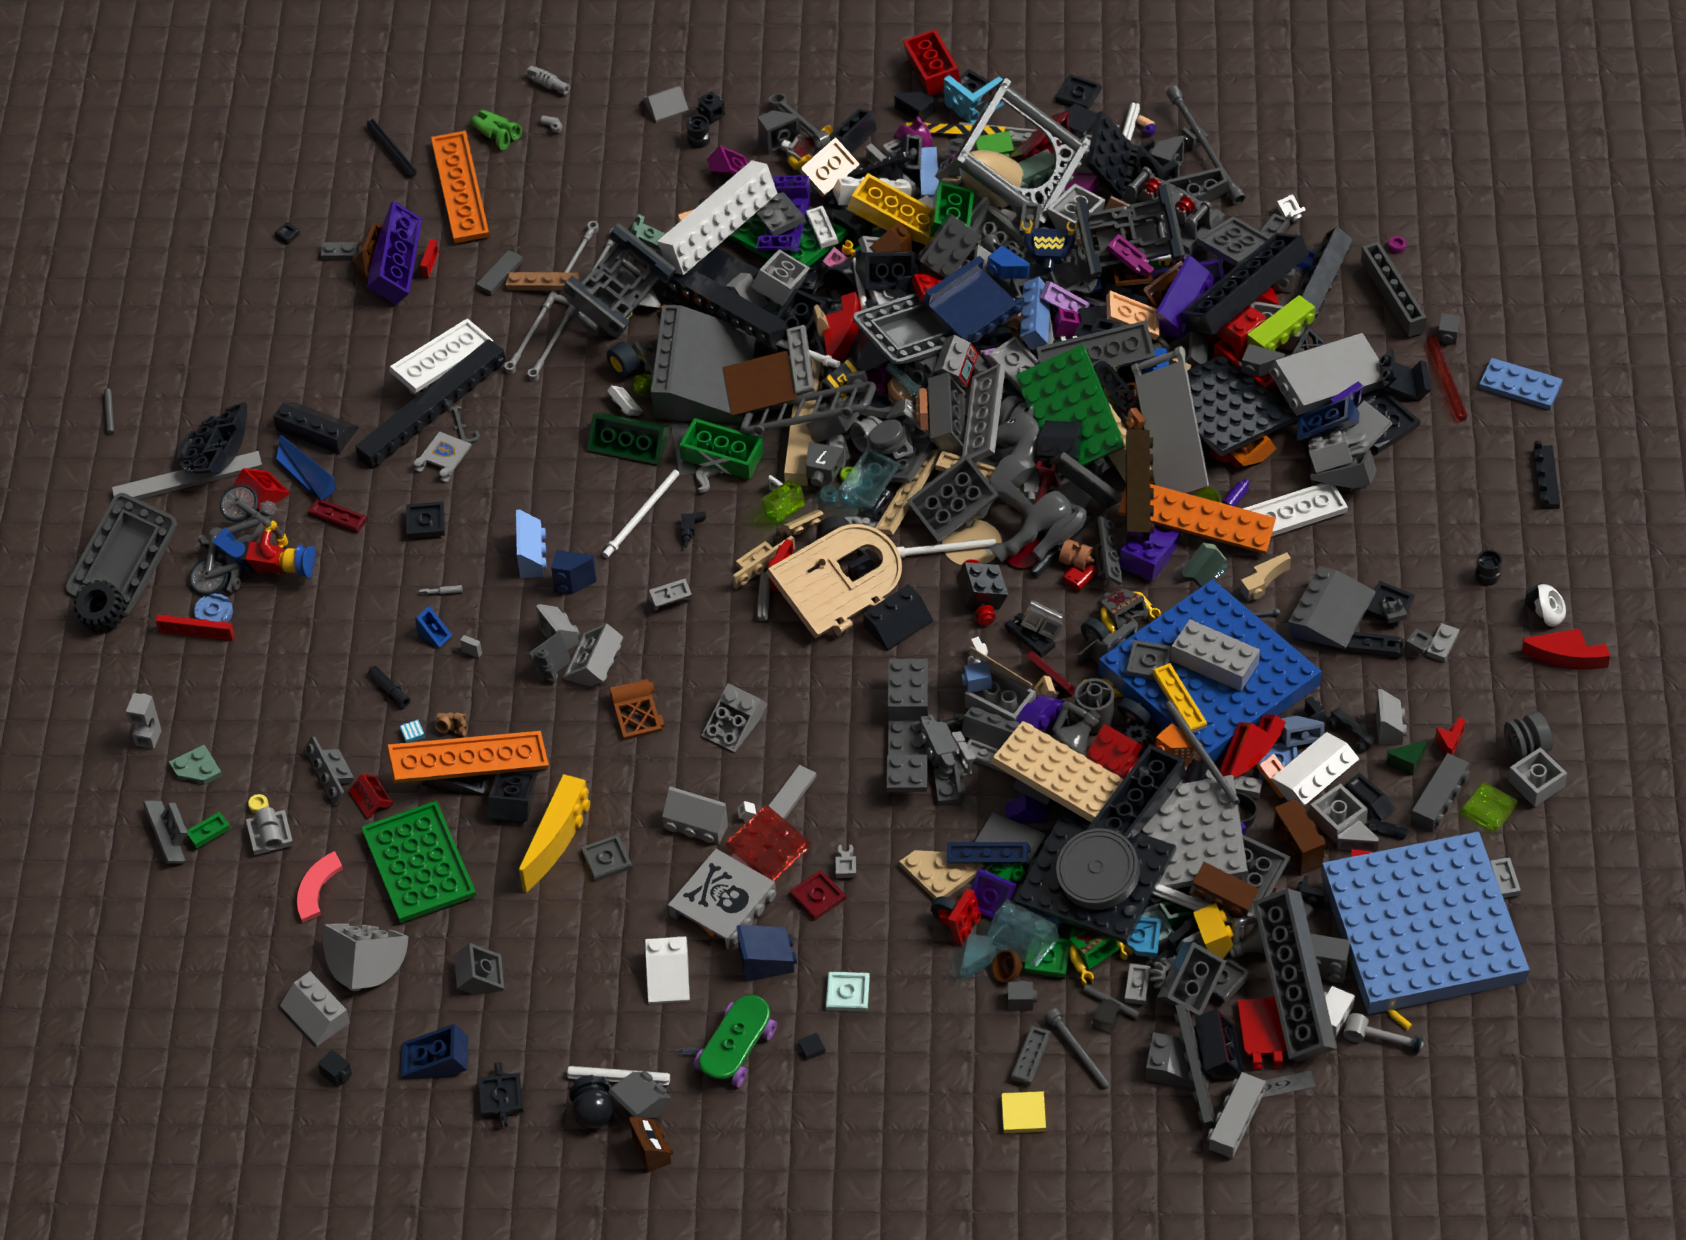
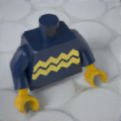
(1049, 245)

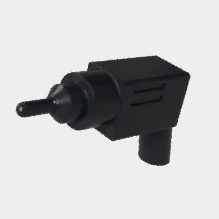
(688, 525)

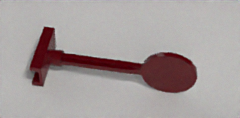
(1048, 477)

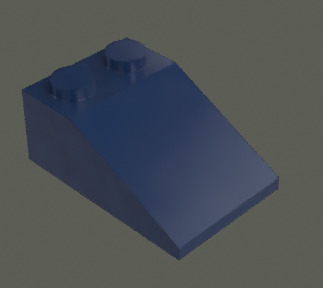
(435, 1054)

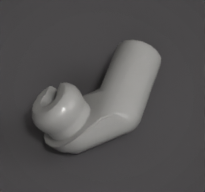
(554, 123)

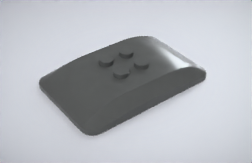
(904, 329)
(124, 548)

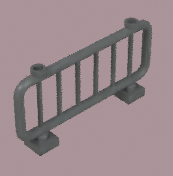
(857, 383)

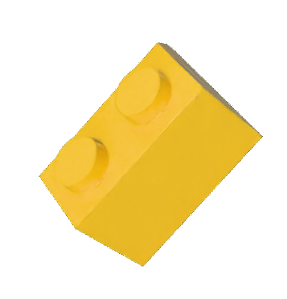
(1214, 930)

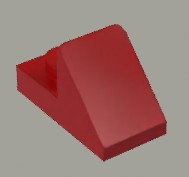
(1450, 739)

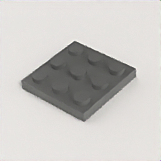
(1232, 240)

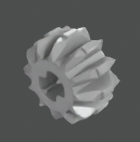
(1161, 968)

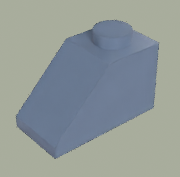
(1301, 731)

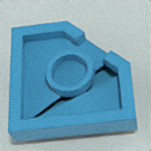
(1146, 937)

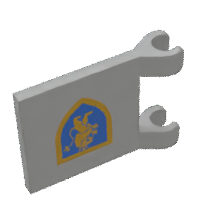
(443, 452)

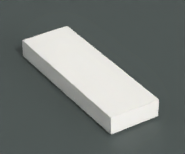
(822, 227)

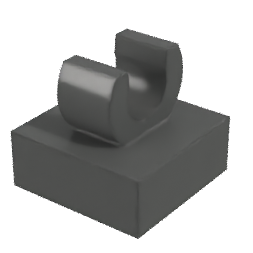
(1394, 611)
(1419, 642)

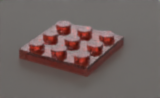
(768, 843)

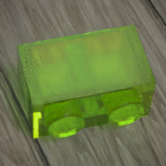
(783, 501)

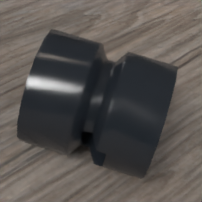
(698, 131)
(1488, 567)

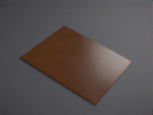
(759, 383)

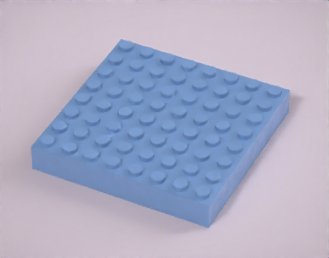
(1424, 922)

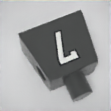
(823, 462)

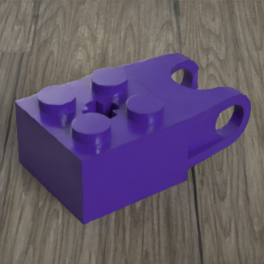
(1151, 556)

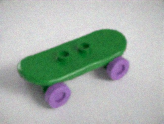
(735, 1039)

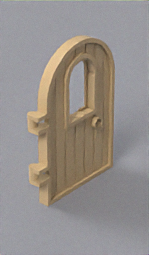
(826, 592)

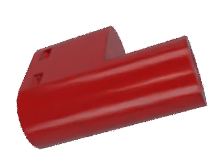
(1078, 579)

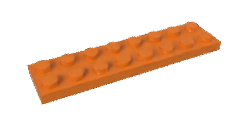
(460, 187)
(1209, 519)
(467, 756)

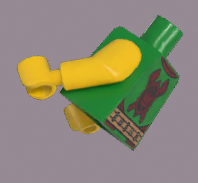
(1090, 949)

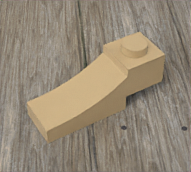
(1254, 585)

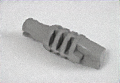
(547, 80)

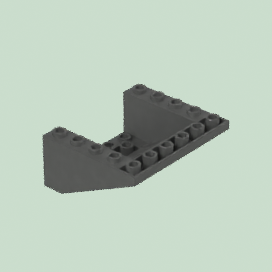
(691, 364)

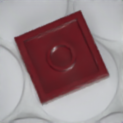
(817, 895)

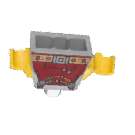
(801, 149)

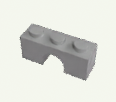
(143, 714)

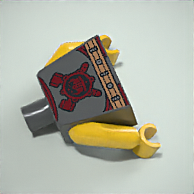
(1122, 605)

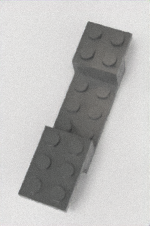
(906, 705)

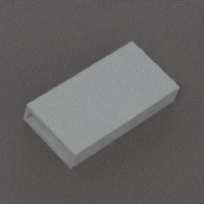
(1323, 372)

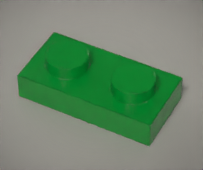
(208, 830)

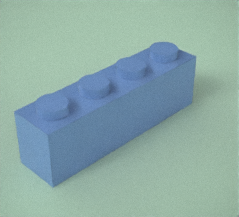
(1034, 314)

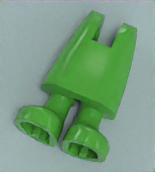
(496, 128)

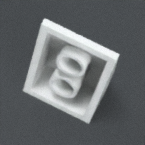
(667, 970)

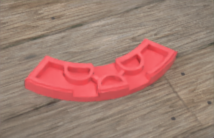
(311, 884)

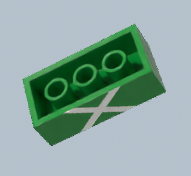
(721, 448)

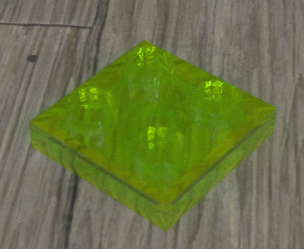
(1490, 806)

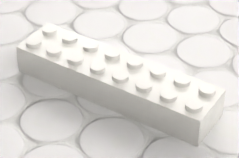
(717, 217)

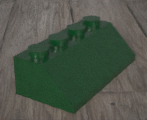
(627, 438)

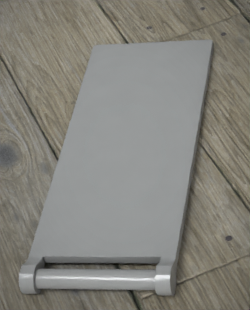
(1172, 423)

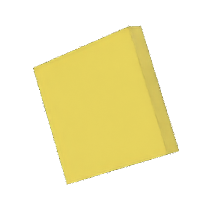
(1023, 1112)

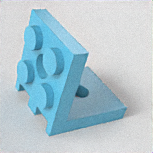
(964, 101)

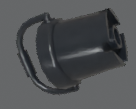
(838, 281)

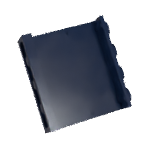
(971, 302)

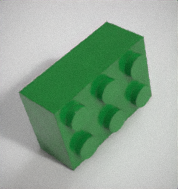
(952, 200)

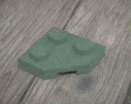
(196, 766)

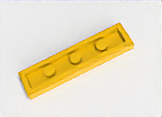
(1177, 693)

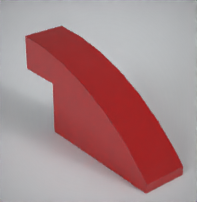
(842, 329)
(1566, 650)
(1251, 744)

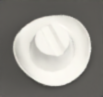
(1550, 605)

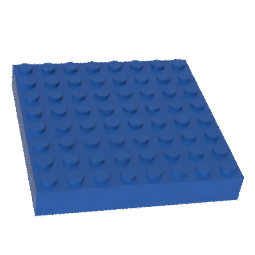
(1275, 685)

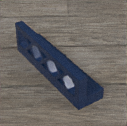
(988, 852)

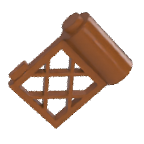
(636, 694)

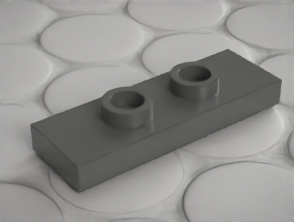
(1031, 1055)

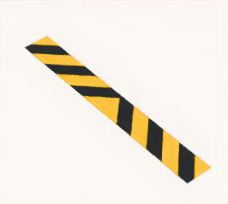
(959, 129)

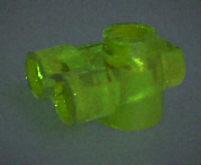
(642, 384)

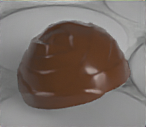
(1006, 966)

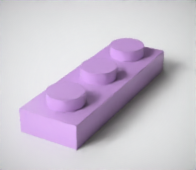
(1062, 298)

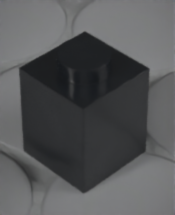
(335, 1068)

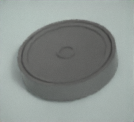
(1098, 869)

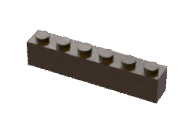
(1138, 485)

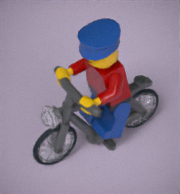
(245, 553)

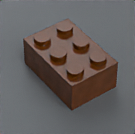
(1299, 836)
(1223, 889)

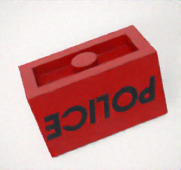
(370, 794)

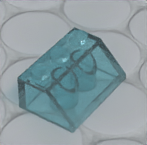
(867, 479)
(1022, 932)

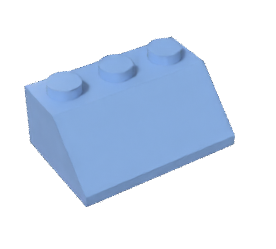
(530, 545)

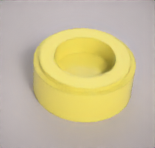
(257, 802)

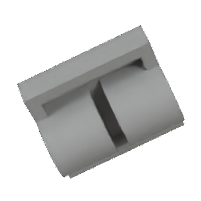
(269, 830)

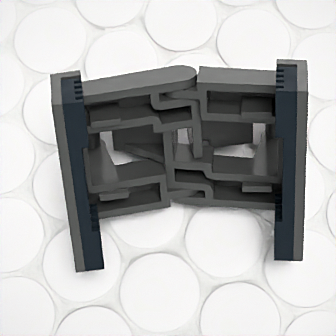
(620, 289)

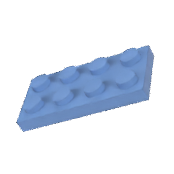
(1520, 383)

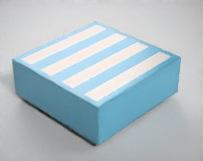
(412, 731)

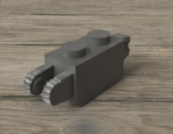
(938, 744)

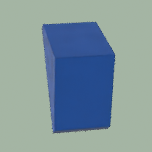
(432, 628)

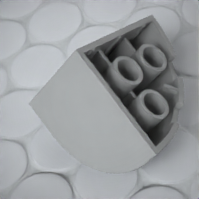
(363, 955)

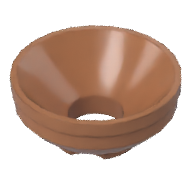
(897, 391)

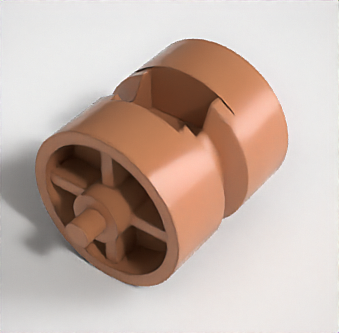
(1074, 554)

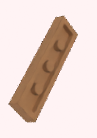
(538, 280)

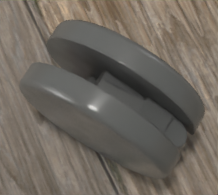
(888, 437)

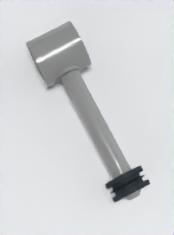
(1358, 1027)

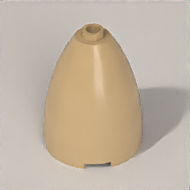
(999, 163)

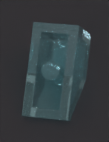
(977, 954)

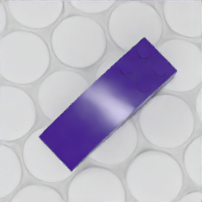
(395, 254)

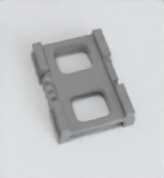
(963, 754)

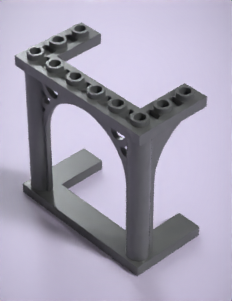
(1066, 164)

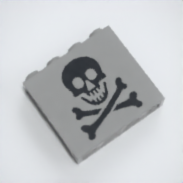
(723, 896)

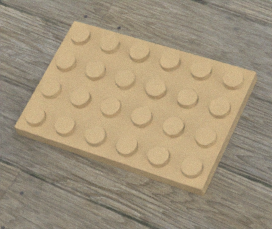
(1056, 771)

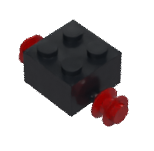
(982, 588)

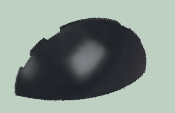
(215, 442)

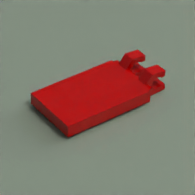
(1261, 1031)

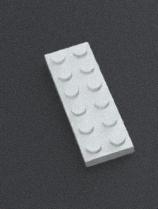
(438, 356)
(1302, 507)

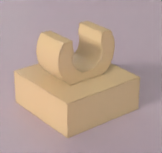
(1046, 687)

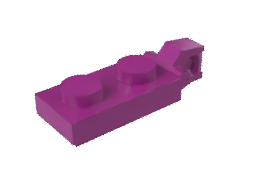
(1130, 256)

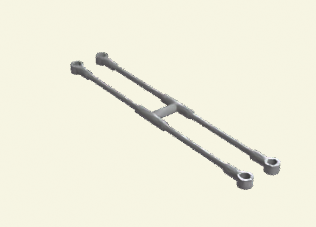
(553, 296)

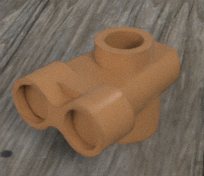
(453, 722)

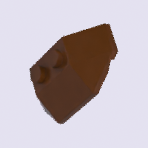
(366, 248)

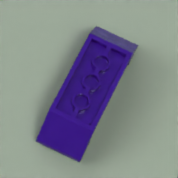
(798, 191)

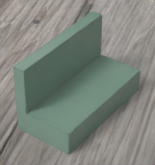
(1204, 564)

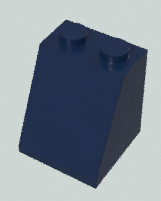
(765, 951)

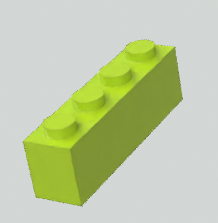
(1283, 324)

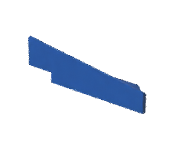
(304, 470)

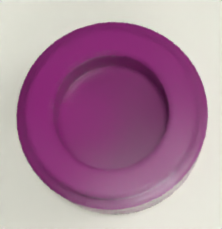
(1397, 244)

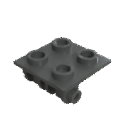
(550, 658)

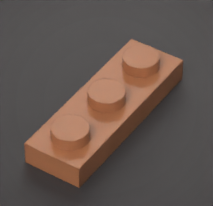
(922, 409)

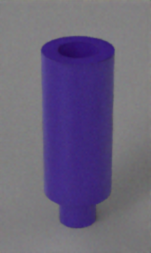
(1237, 493)

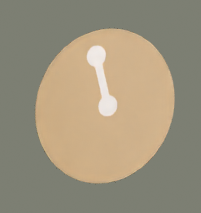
(976, 531)

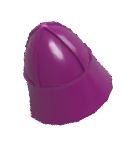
(916, 128)

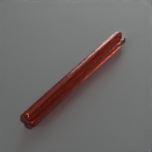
(1447, 378)

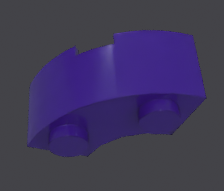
(1041, 712)

